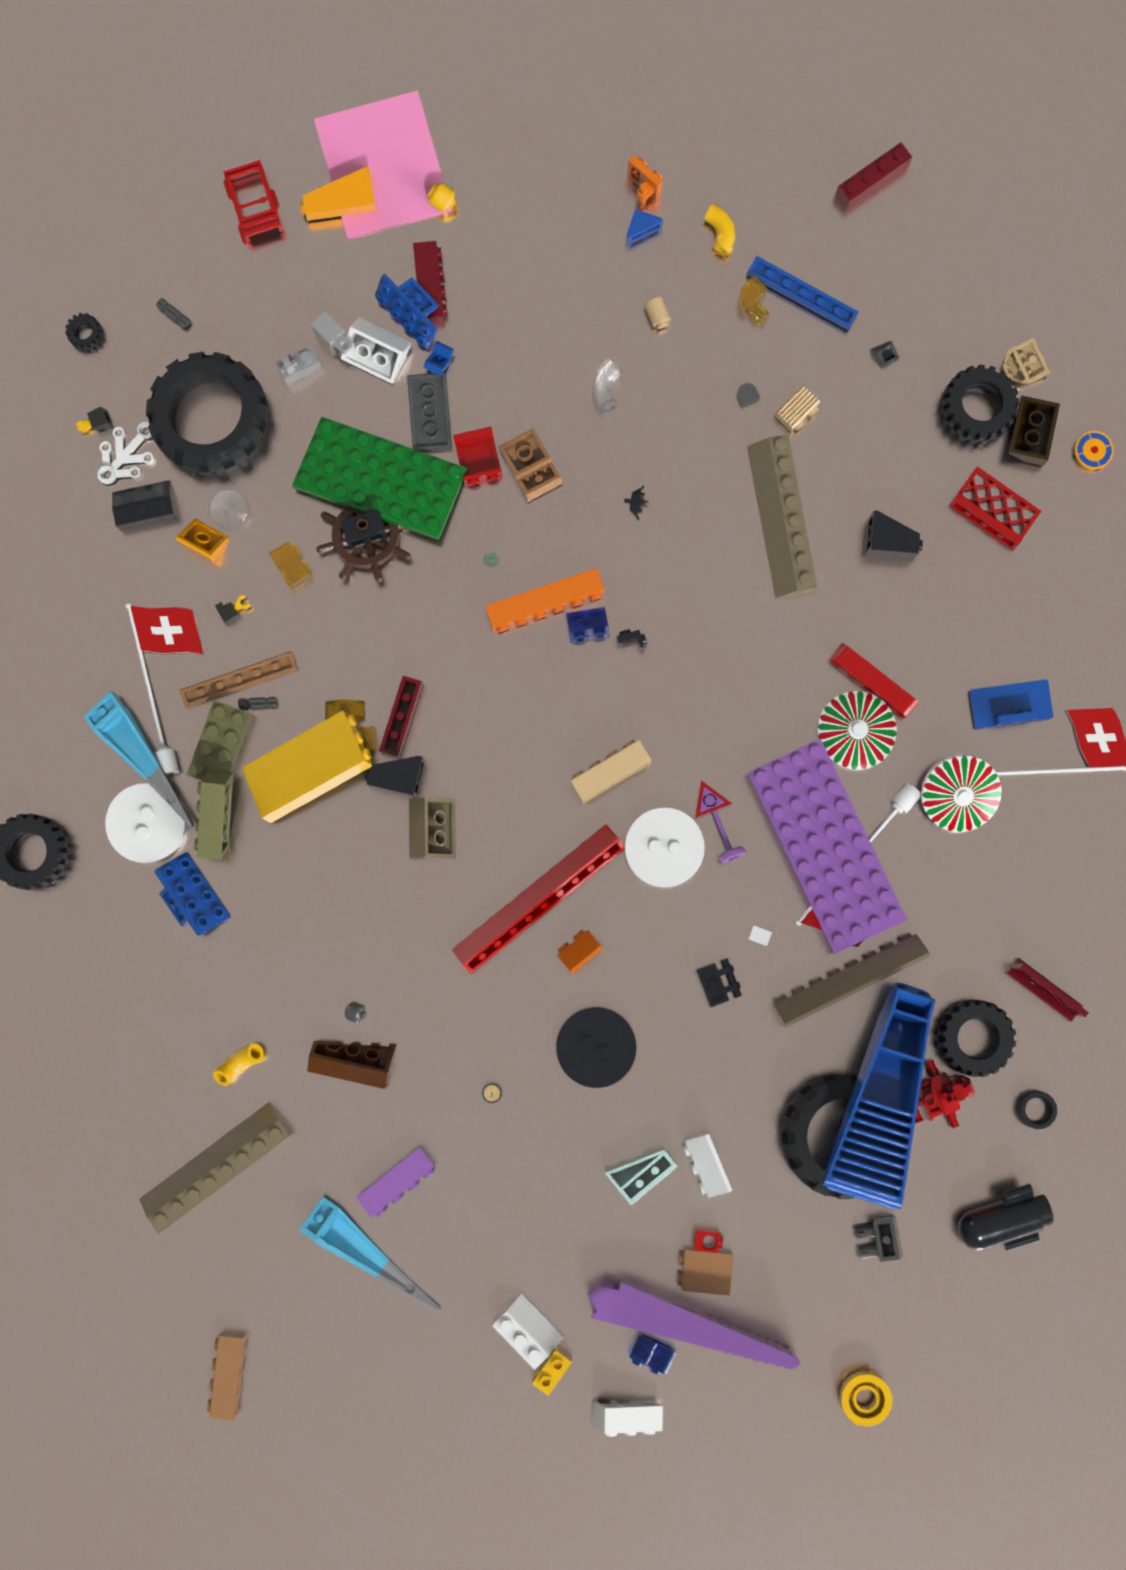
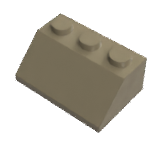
(431, 828)

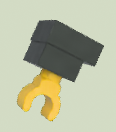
(98, 420)
(228, 611)

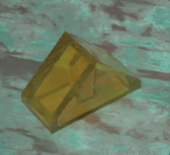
(353, 707)

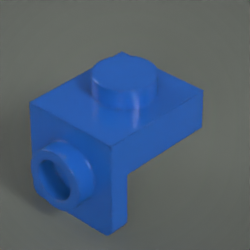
(439, 358)

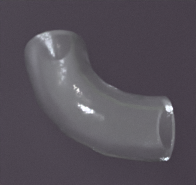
(603, 385)

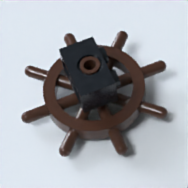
(362, 531)

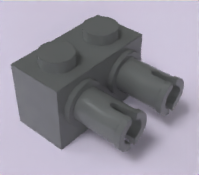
(887, 1239)

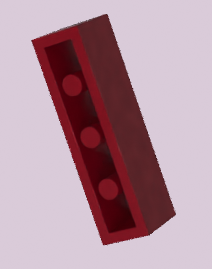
(873, 175)
(429, 274)
(401, 717)

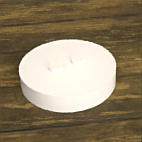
(144, 825)
(664, 847)

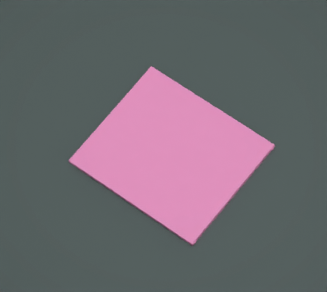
(396, 147)

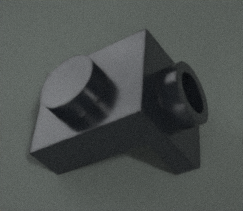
(628, 637)

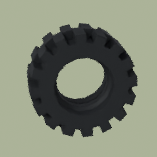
(76, 323)

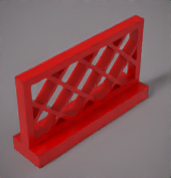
(983, 518)

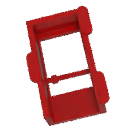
(258, 222)

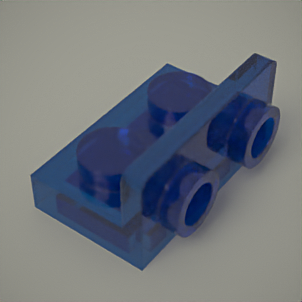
(587, 625)

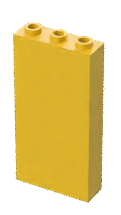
(307, 766)

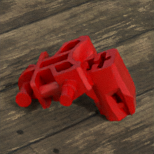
(942, 1095)

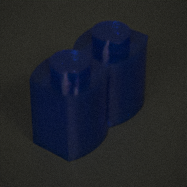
(652, 1354)

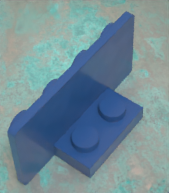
(410, 306)
(1011, 704)
(190, 895)

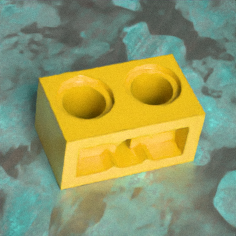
(551, 1371)

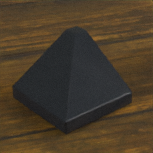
(885, 353)

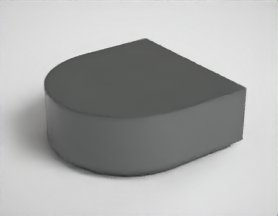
(747, 394)

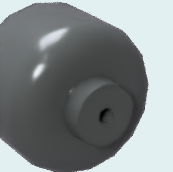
(355, 1012)

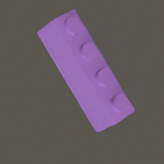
(395, 1181)

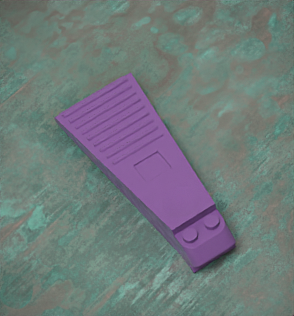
(656, 1315)

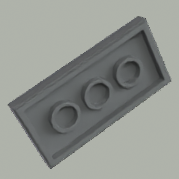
(429, 412)

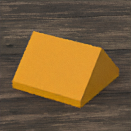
(202, 540)

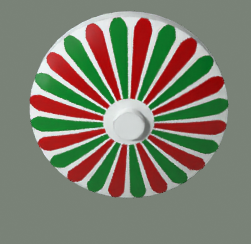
(857, 730)
(961, 792)

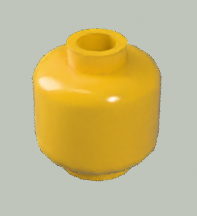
(441, 197)

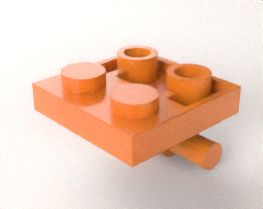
(648, 180)

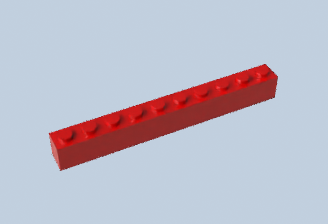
(538, 898)

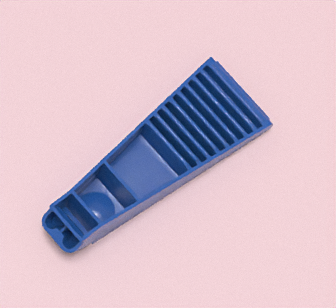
(880, 1119)

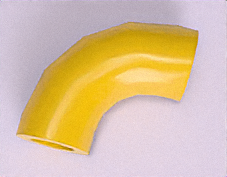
(724, 229)
(237, 1063)

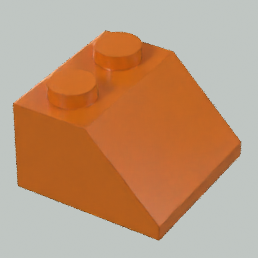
(579, 951)

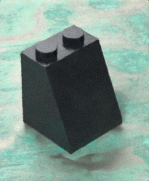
(891, 539)
(397, 776)

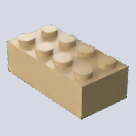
(611, 771)

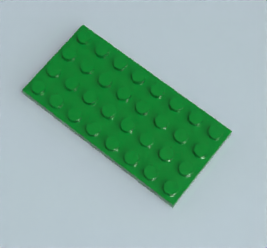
(381, 476)

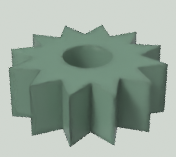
(495, 559)

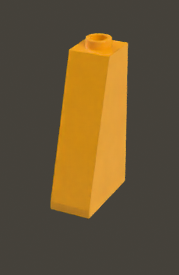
(341, 197)

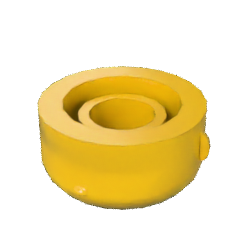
(877, 1410)

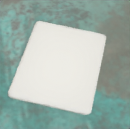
(760, 935)

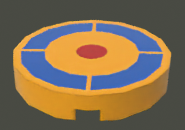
(1093, 450)

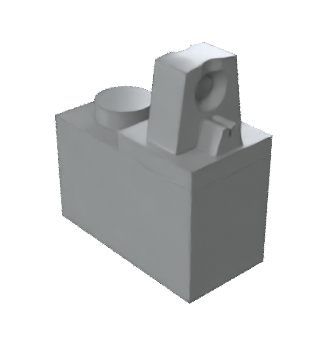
(330, 333)
(298, 365)

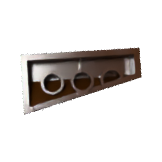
(352, 1062)

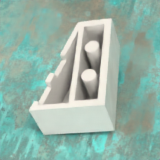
(627, 1417)

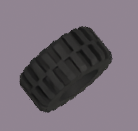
(997, 387)
(55, 856)
(1002, 1038)

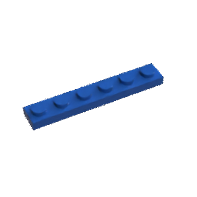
(803, 293)

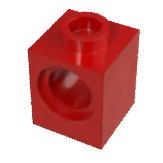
(700, 1234)

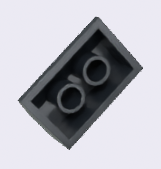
(143, 505)

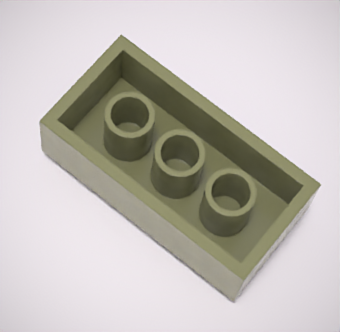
(220, 740)
(214, 814)

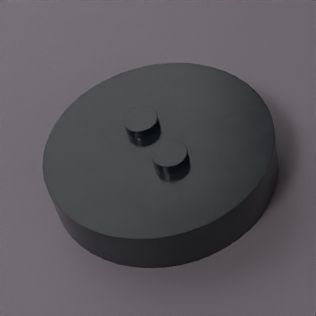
(596, 1047)

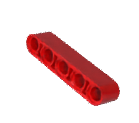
(873, 680)

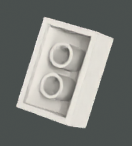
(376, 350)
(707, 1165)
(527, 1331)

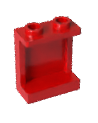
(479, 455)

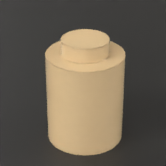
(657, 312)

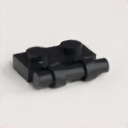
(713, 984)

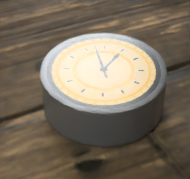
(491, 1092)

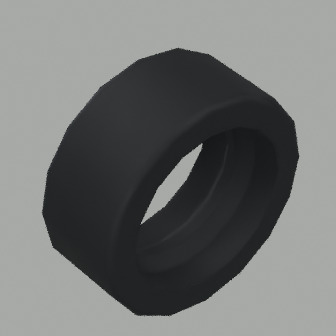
(1051, 1106)

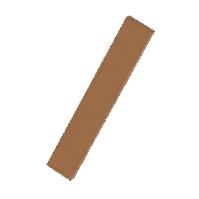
(238, 679)

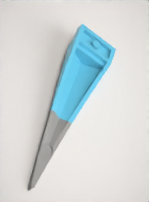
(119, 730)
(339, 1235)

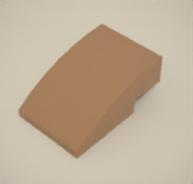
(530, 464)

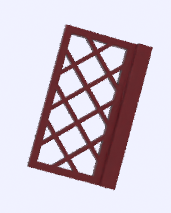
(1045, 990)

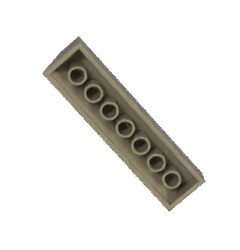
(782, 516)
(849, 980)
(214, 1167)

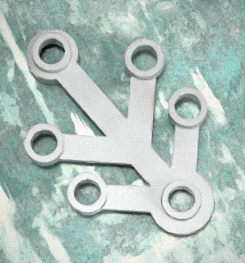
(123, 456)

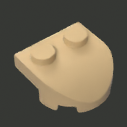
(1025, 363)

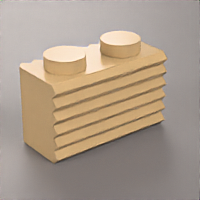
(797, 409)

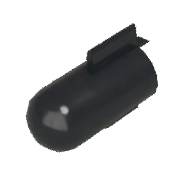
(1007, 1221)

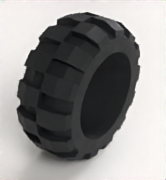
(189, 374)
(797, 1121)

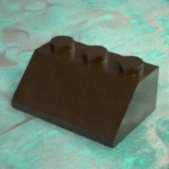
(1034, 430)

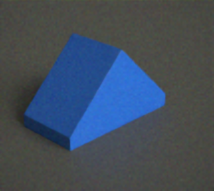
(642, 225)

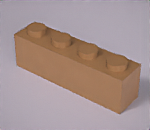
(227, 1376)

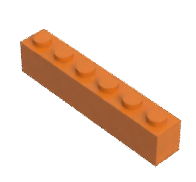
(545, 599)

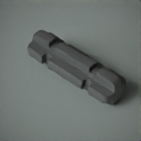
(173, 313)
(257, 703)

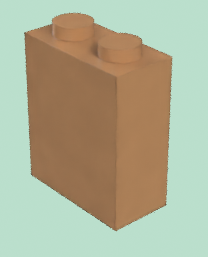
(705, 1271)

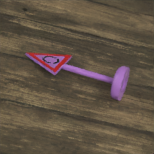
(709, 802)

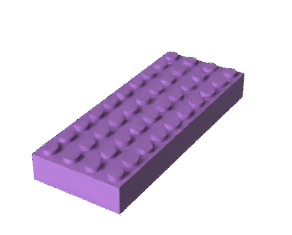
(827, 846)

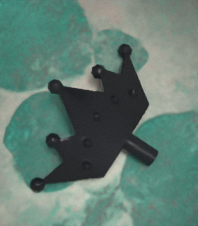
(636, 501)

